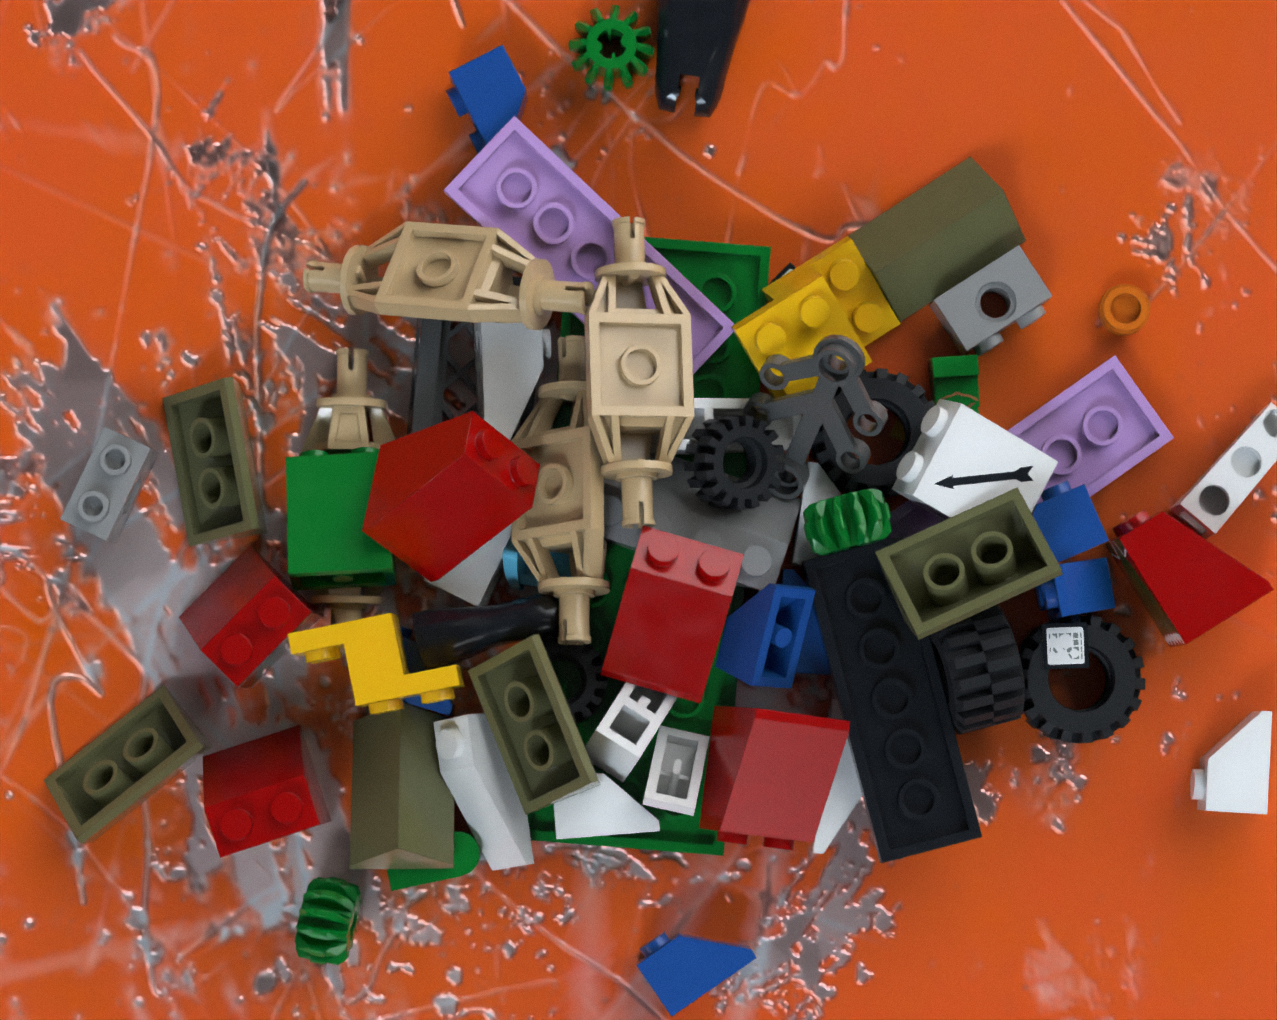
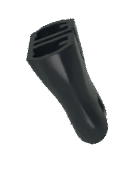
(697, 42)
(463, 632)

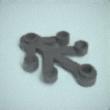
(819, 408)

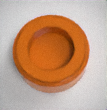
(1124, 309)

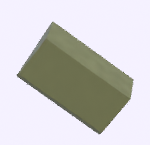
(938, 237)
(214, 462)
(967, 564)
(533, 725)
(126, 765)
(398, 795)

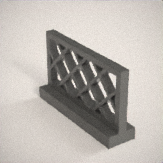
(430, 372)

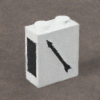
(967, 462)

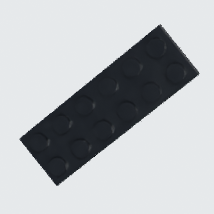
(895, 708)

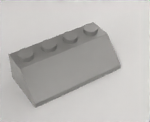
(756, 532)

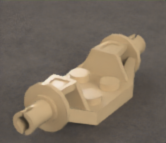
(448, 276)
(637, 371)
(338, 430)
(567, 497)

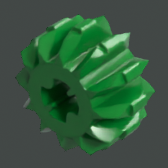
(630, 44)
(847, 521)
(328, 920)

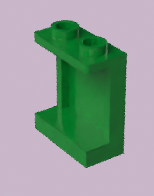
(326, 522)

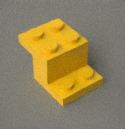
(815, 300)
(376, 663)

